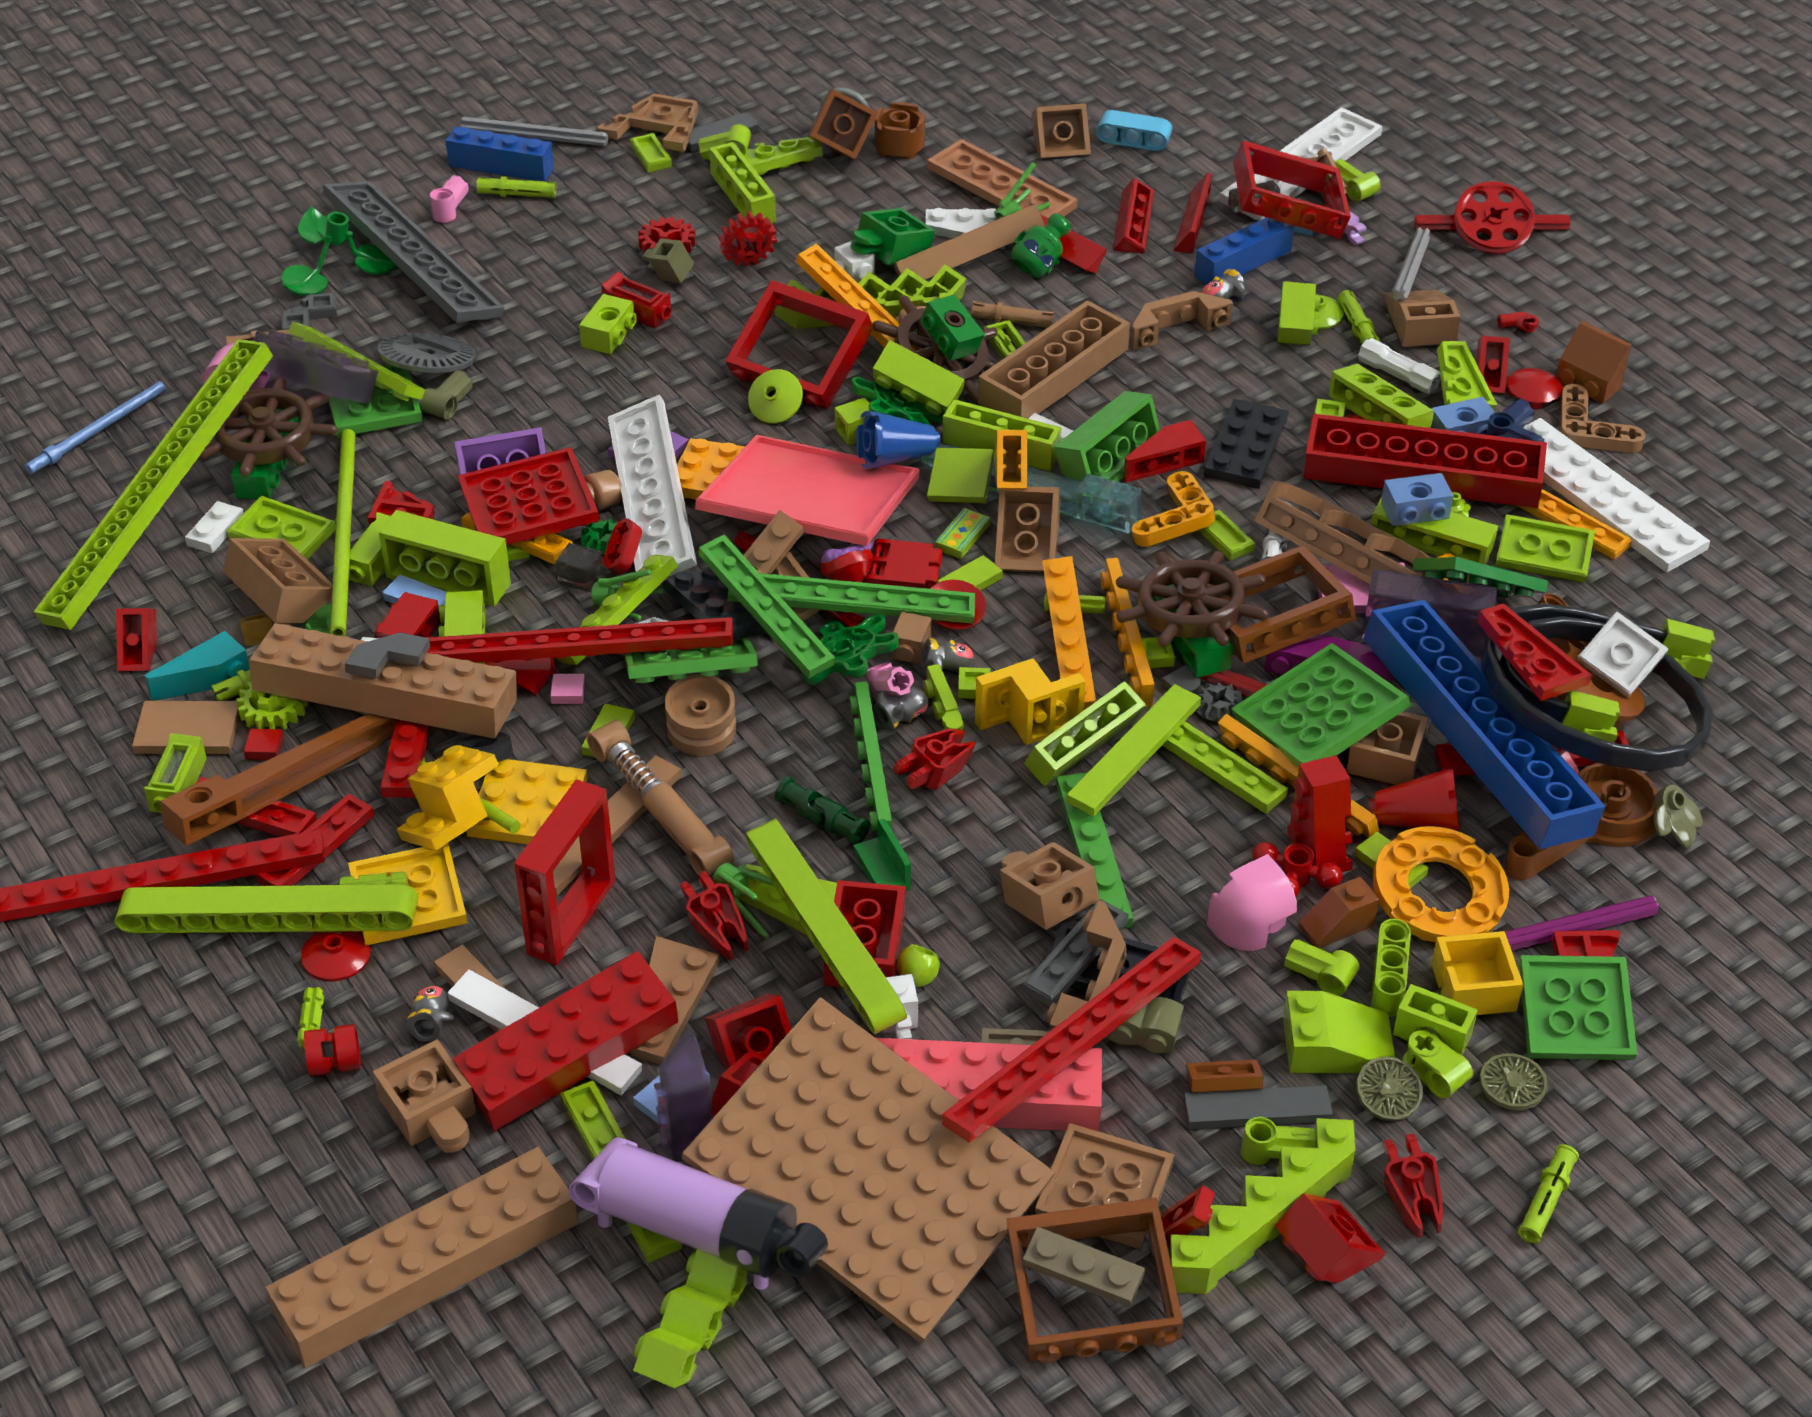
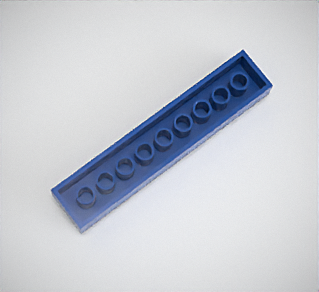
(1509, 759)

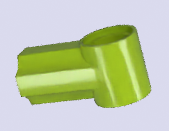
(737, 133)
(1359, 184)
(1330, 970)
(1264, 1140)

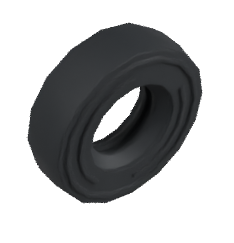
(500, 746)

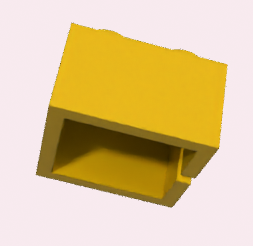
(1478, 971)

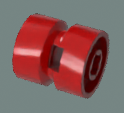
(345, 1050)

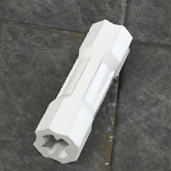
(1416, 374)

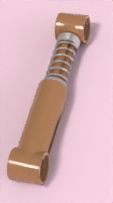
(660, 799)

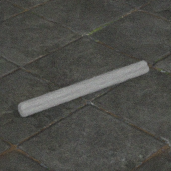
(537, 131)
(1411, 264)

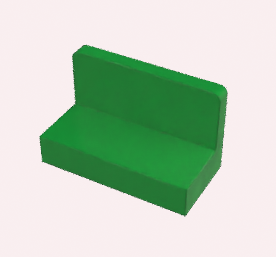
(884, 858)

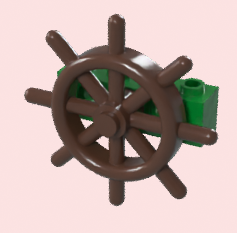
(275, 429)
(1176, 603)

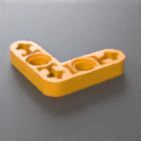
(1189, 515)

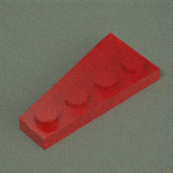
(1533, 656)

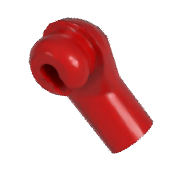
(1520, 320)

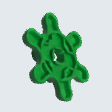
(891, 402)
(854, 646)

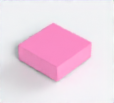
(567, 688)

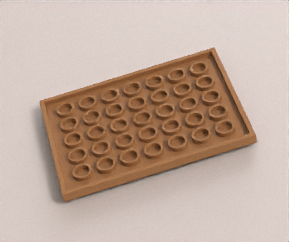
(866, 1160)

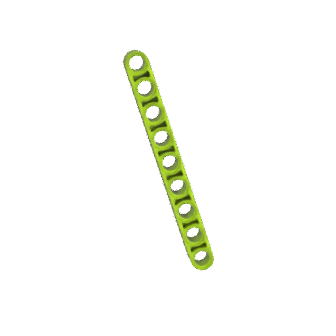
(267, 908)
(826, 927)

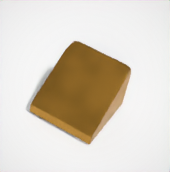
(255, 628)

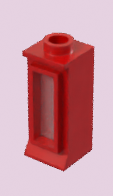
(649, 305)

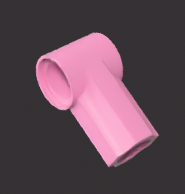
(447, 198)
(890, 679)

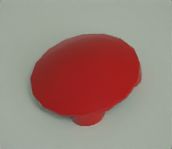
(1534, 386)

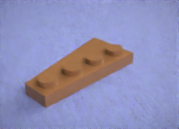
(685, 975)

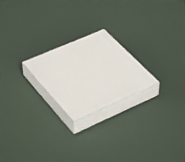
(1622, 654)

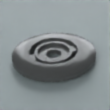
(411, 349)

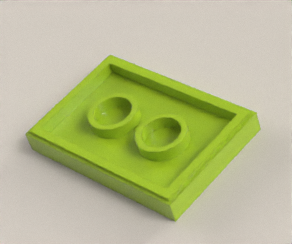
(281, 521)
(1545, 548)

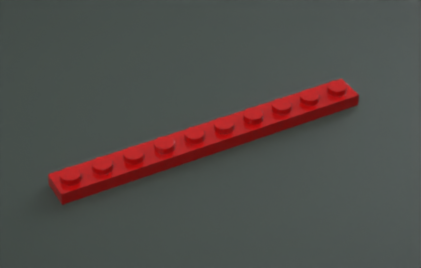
(586, 641)
(173, 871)
(1069, 1040)

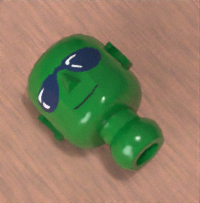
(1040, 246)

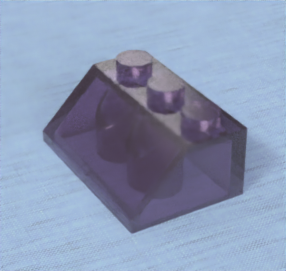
(683, 1096)

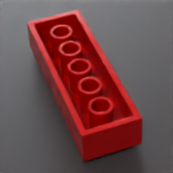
(566, 1040)

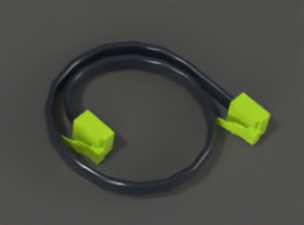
(1586, 722)

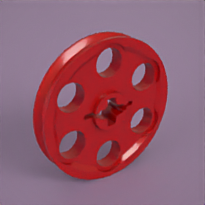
(1492, 226)

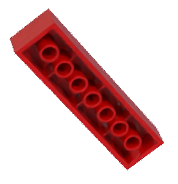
(1471, 463)

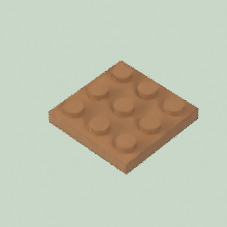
(1103, 1171)

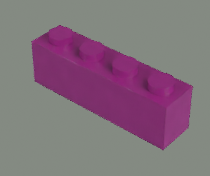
(1291, 656)

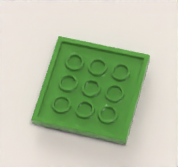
(677, 662)
(1321, 706)

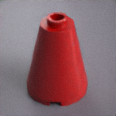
(1419, 802)

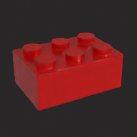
(877, 919)

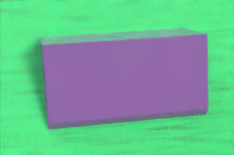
(498, 449)

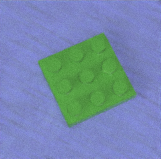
(381, 412)
(1577, 1007)

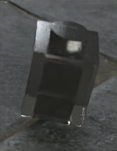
(580, 567)

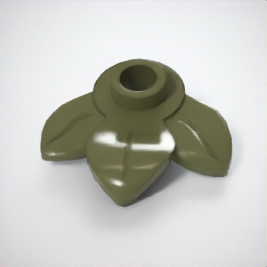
(1676, 815)

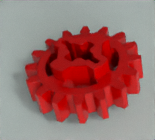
(666, 229)
(747, 239)

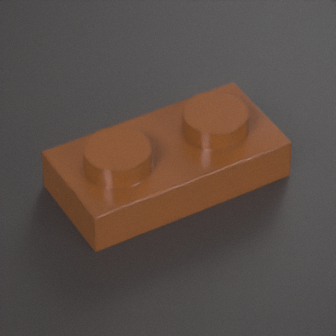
(1224, 1075)

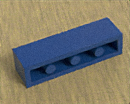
(499, 154)
(1244, 249)

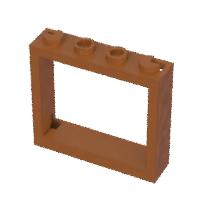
(1299, 622)
(1089, 1223)

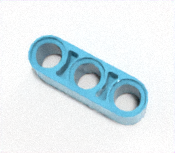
(1145, 131)

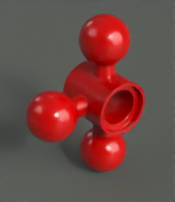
(1299, 867)

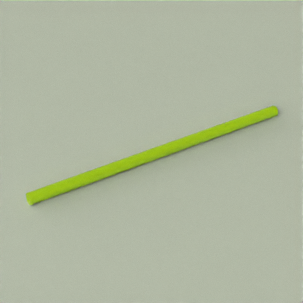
(343, 534)

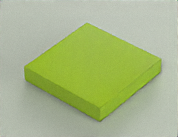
(961, 475)

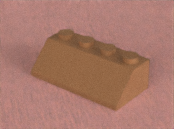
(277, 578)

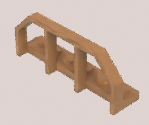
(1329, 542)

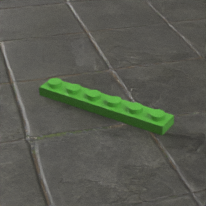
(766, 606)
(869, 751)
(1094, 847)

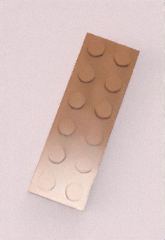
(995, 178)

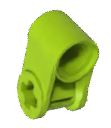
(1438, 1067)

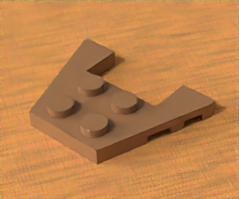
(658, 113)

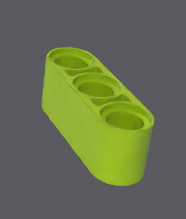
(1391, 966)

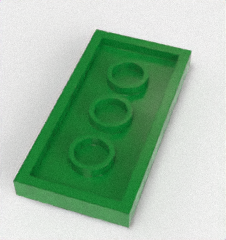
(1476, 573)

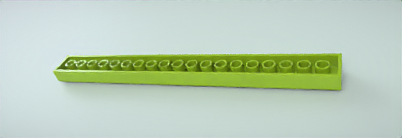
(152, 485)

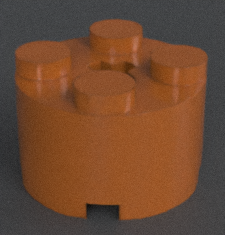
(899, 130)

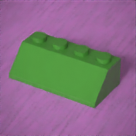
(1108, 437)

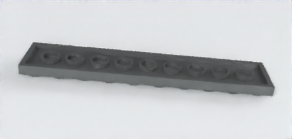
(413, 251)

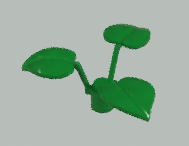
(331, 229)

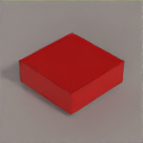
(263, 743)

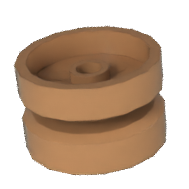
(700, 715)

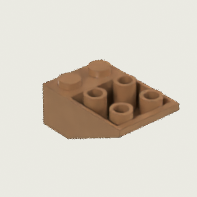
(1424, 317)

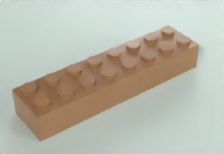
(435, 693)
(421, 1256)

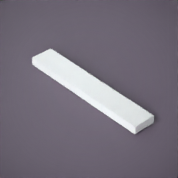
(504, 1008)

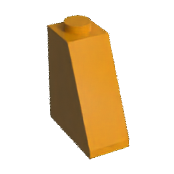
(1011, 459)

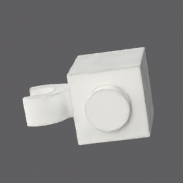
(852, 262)
(906, 991)

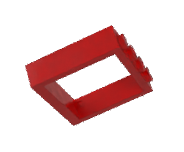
(1295, 171)
(814, 306)
(550, 927)

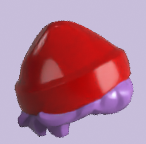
(847, 563)

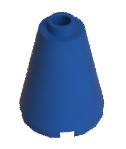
(893, 439)

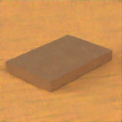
(208, 719)

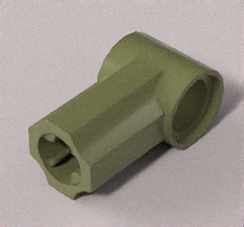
(444, 399)

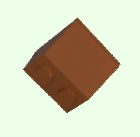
(1594, 362)

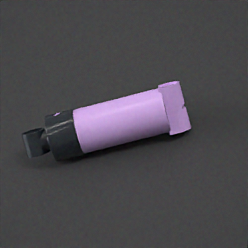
(698, 1211)

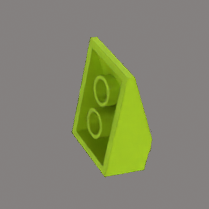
(1333, 1033)

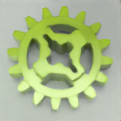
(269, 709)

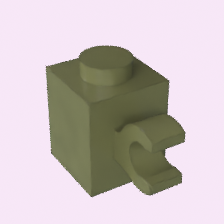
(669, 260)

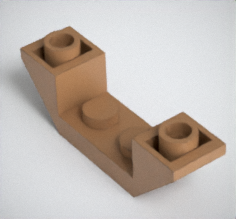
(1209, 310)
(1105, 934)

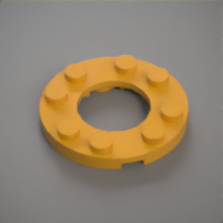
(1450, 847)

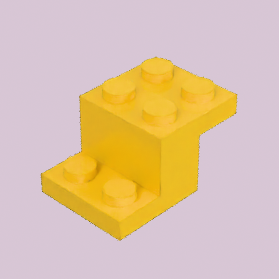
(1027, 700)
(447, 797)

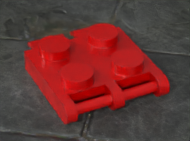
(905, 564)

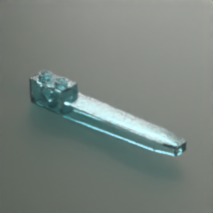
(1090, 500)

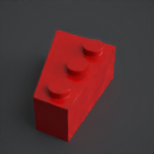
(1320, 811)

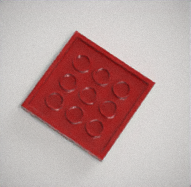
(529, 497)

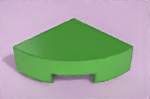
(320, 620)

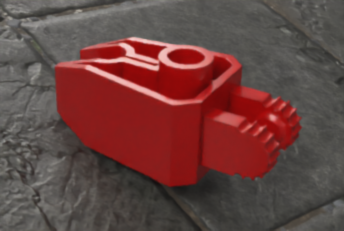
(935, 759)
(715, 915)
(1413, 1185)

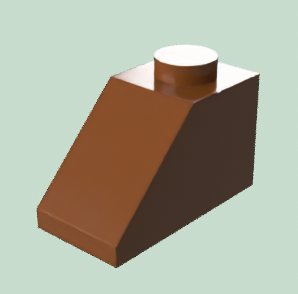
(1341, 913)

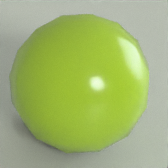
(920, 963)

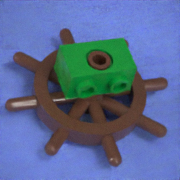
(948, 337)

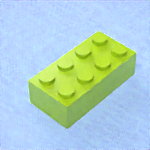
(445, 556)

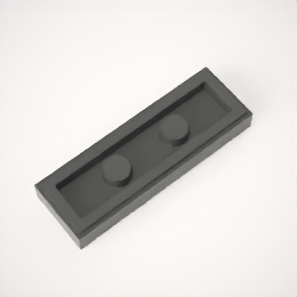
(720, 127)

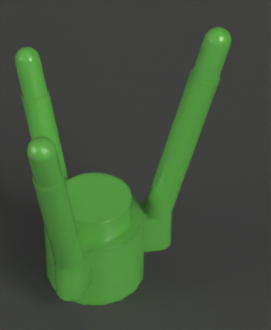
(1010, 206)
(608, 586)
(737, 882)

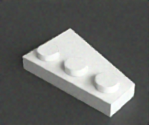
(956, 222)

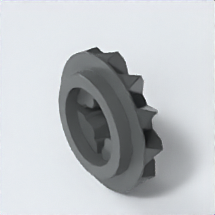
(1220, 708)

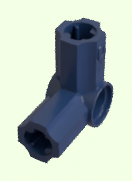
(1511, 422)

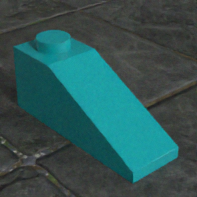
(198, 668)

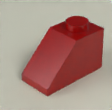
(1493, 361)
(135, 638)

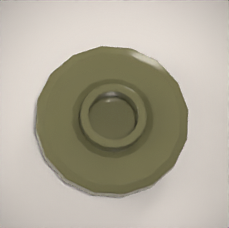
(1513, 1081)
(1389, 1089)

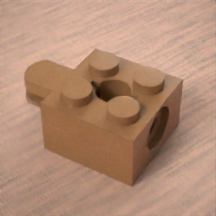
(1048, 884)
(427, 1097)

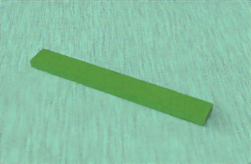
(871, 598)

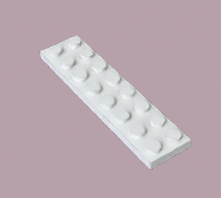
(1340, 133)
(651, 482)
(1616, 502)

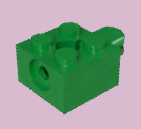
(891, 235)

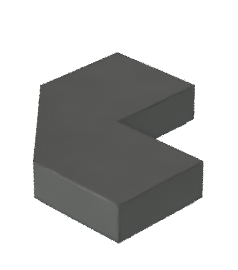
(311, 307)
(372, 656)

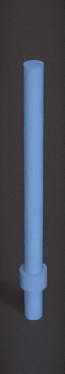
(54, 453)

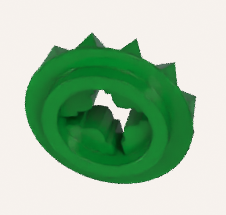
(591, 535)

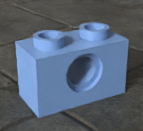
(1463, 416)
(1417, 499)

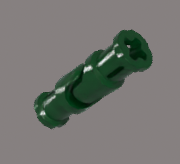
(822, 810)

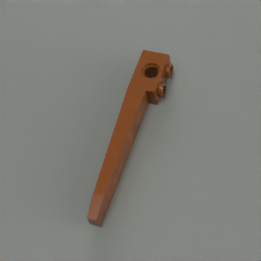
(222, 802)

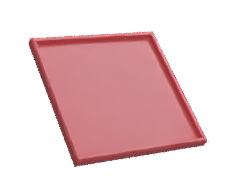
(810, 484)

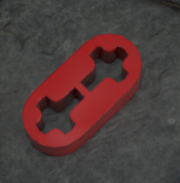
(622, 546)

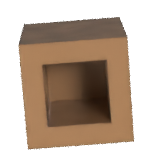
(912, 634)

